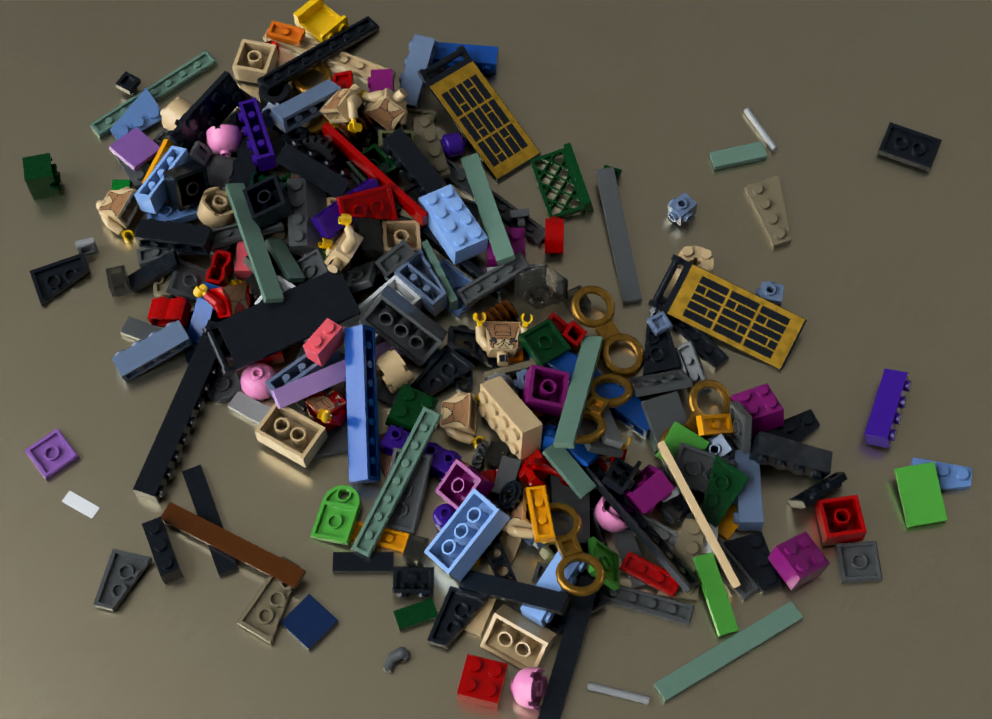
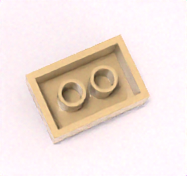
(291, 434)

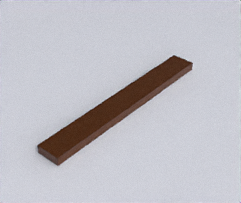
(233, 545)

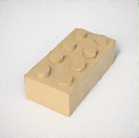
(510, 417)

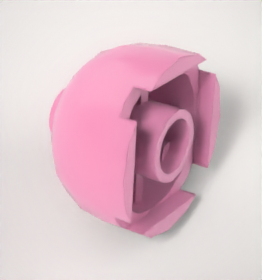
(224, 140)
(254, 380)
(608, 517)
(529, 687)

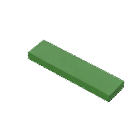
(715, 594)

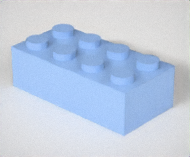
(453, 224)
(467, 534)

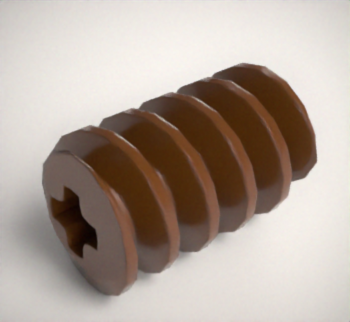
(362, 119)
(500, 312)

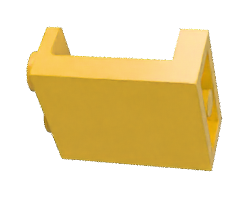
(319, 20)

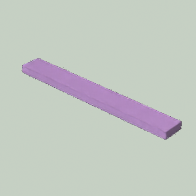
(318, 380)

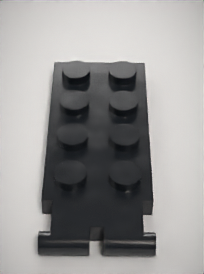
(207, 112)

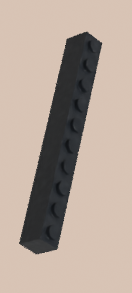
(179, 420)

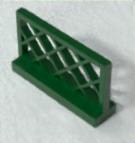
(575, 175)

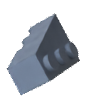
(422, 280)

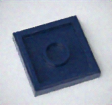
(309, 622)

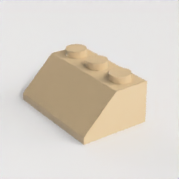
(517, 638)

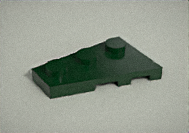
(722, 490)

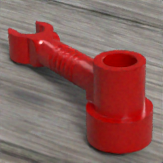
(536, 464)

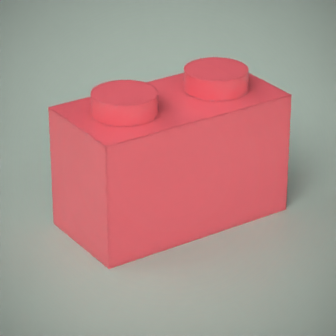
(324, 342)

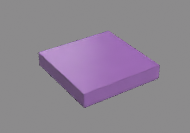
(134, 149)
(52, 454)

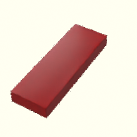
(649, 574)

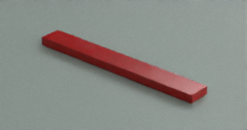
(373, 171)

